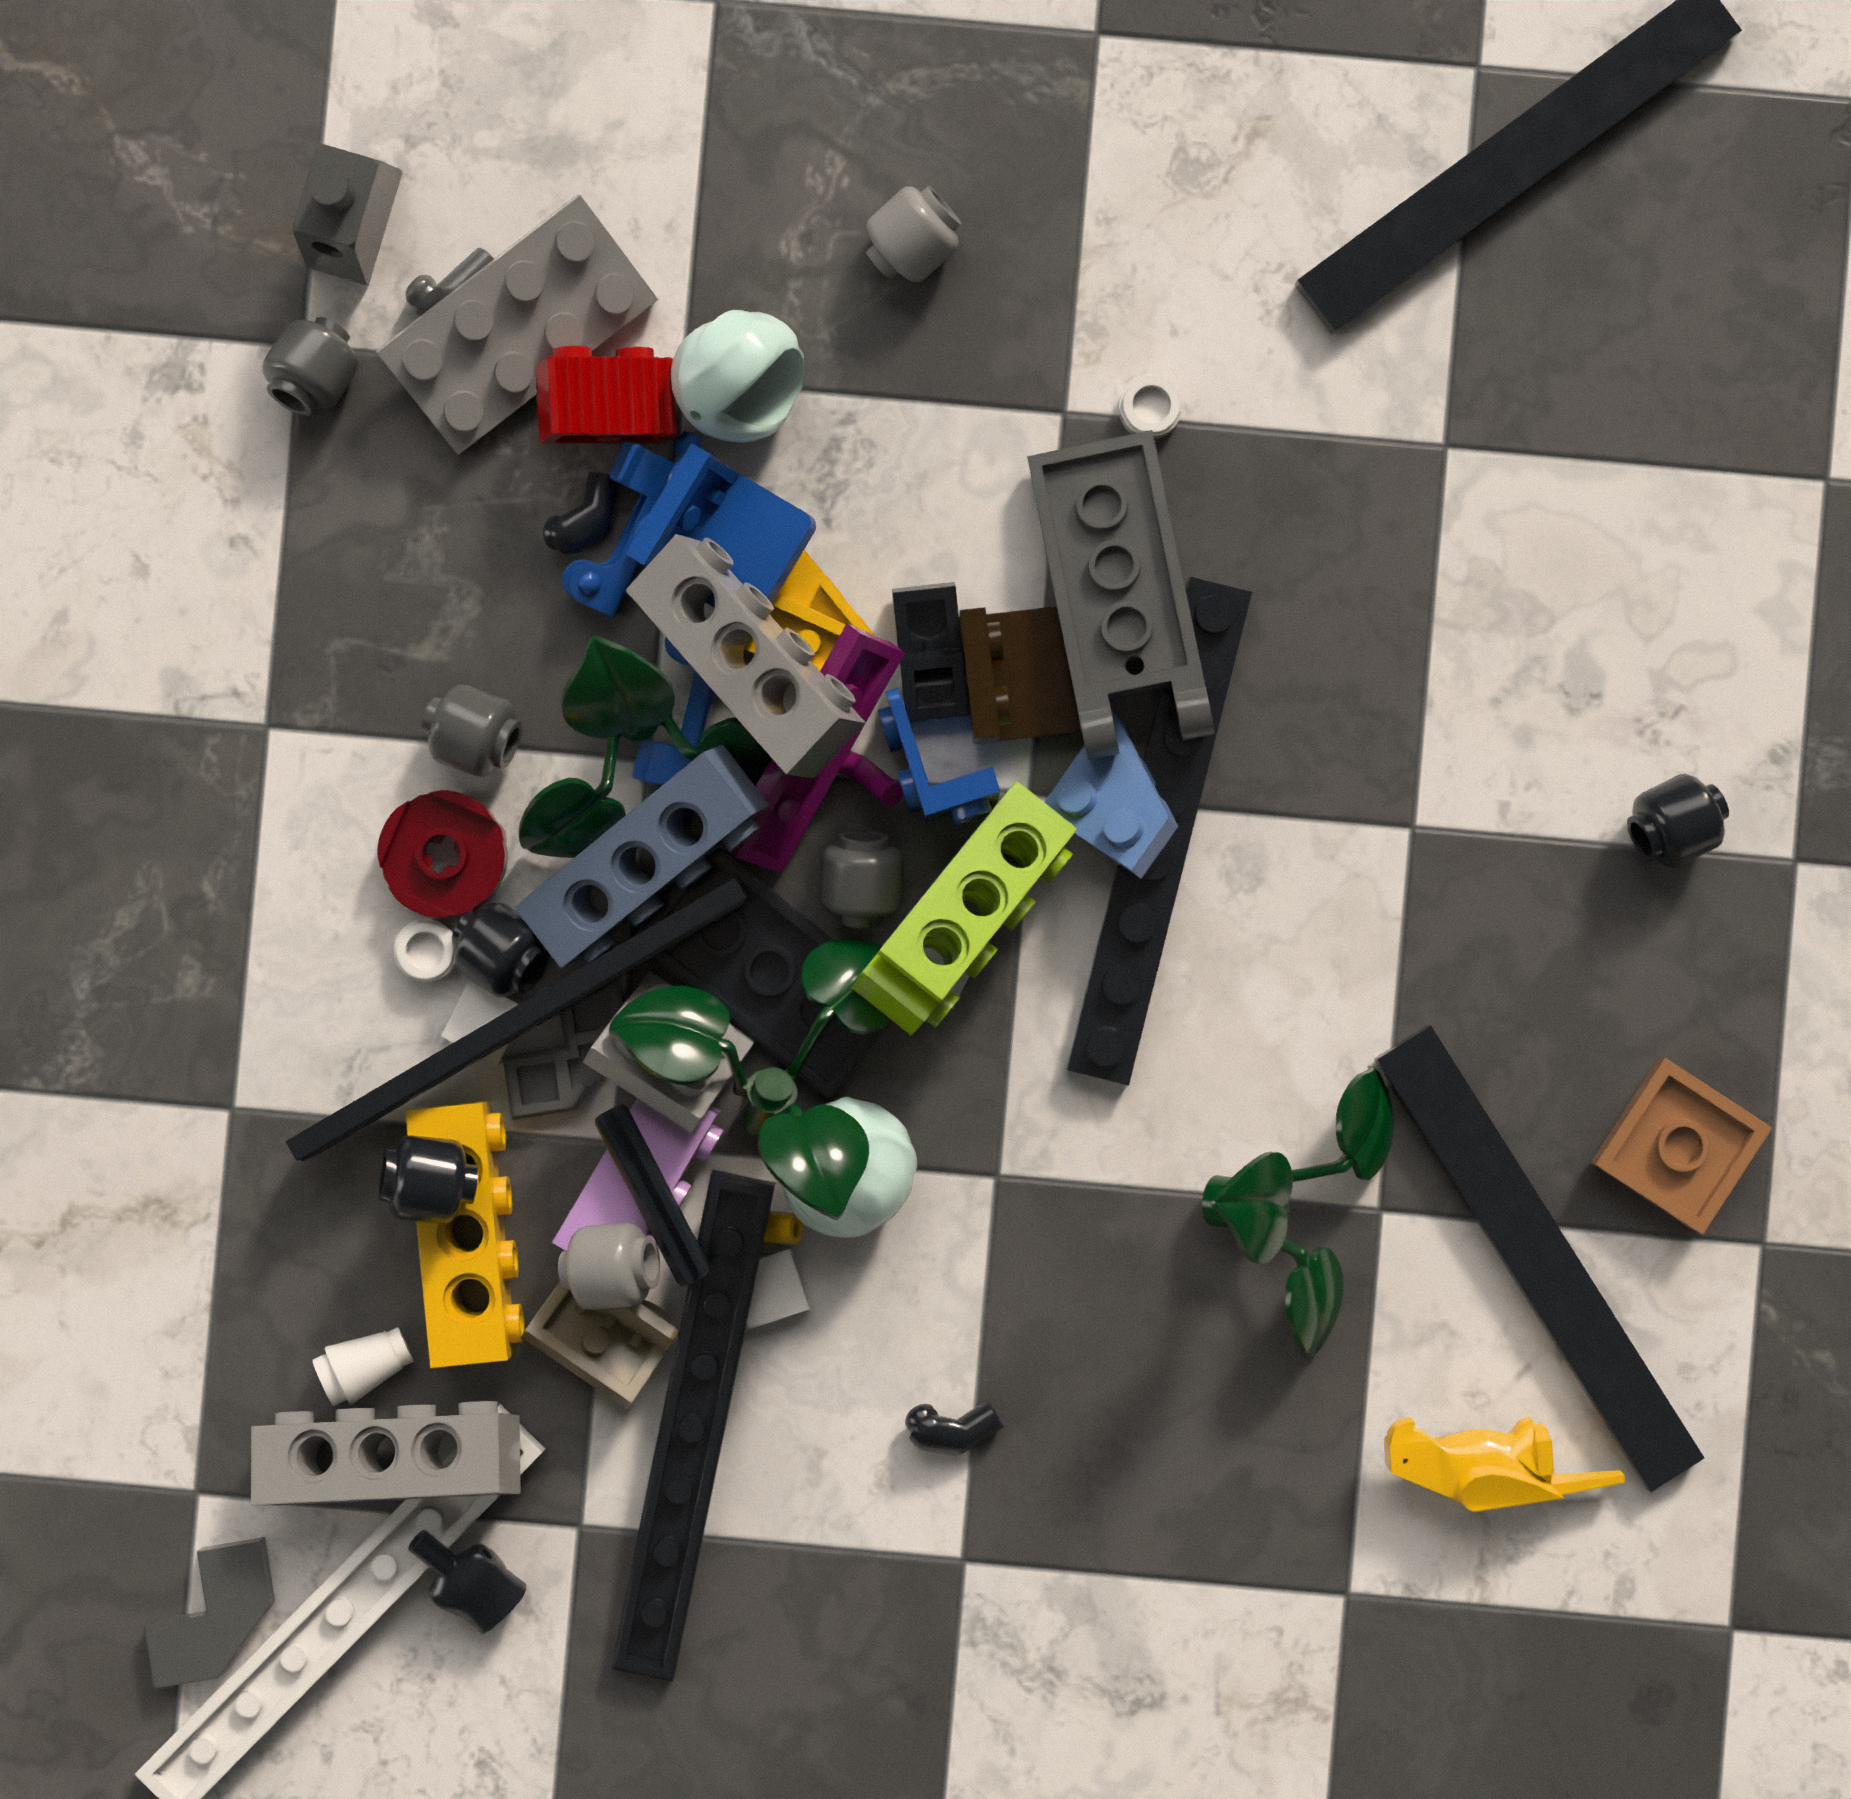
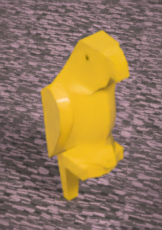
(1486, 1466)

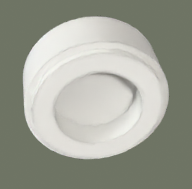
(1150, 404)
(425, 950)

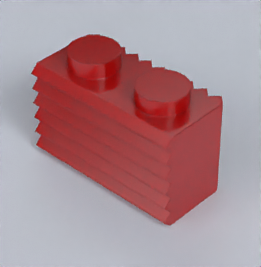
(605, 397)

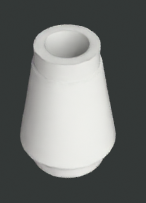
(361, 1364)

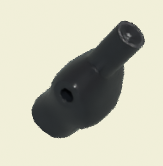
(470, 1582)

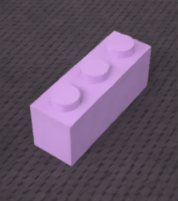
(673, 1148)

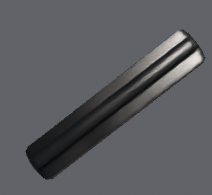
(652, 1195)

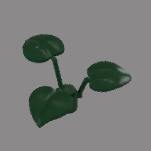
(610, 698)
(812, 1153)
(1257, 1207)

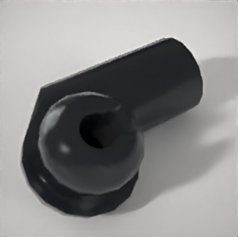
(586, 523)
(951, 1435)

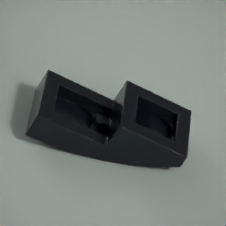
(933, 655)

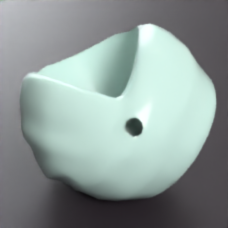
(738, 376)
(884, 1182)

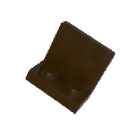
(1017, 675)

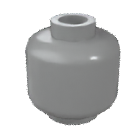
(912, 234)
(609, 1266)

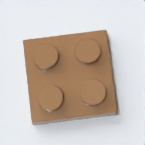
(1681, 1145)

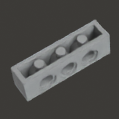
(674, 597)
(288, 1473)

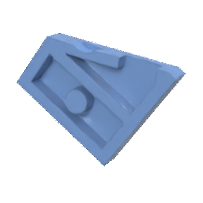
(1115, 805)

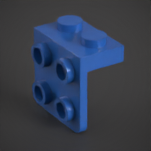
(742, 517)
(961, 798)

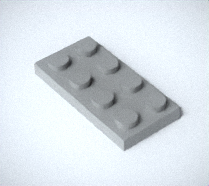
(480, 345)

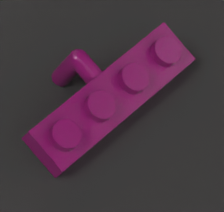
(865, 668)

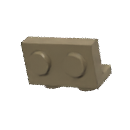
(603, 1347)

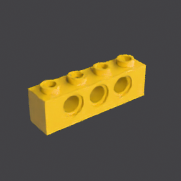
(454, 1331)

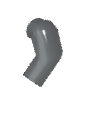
(424, 291)

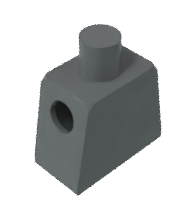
(344, 207)

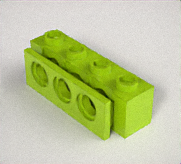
(901, 976)

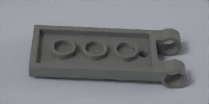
(1118, 583)

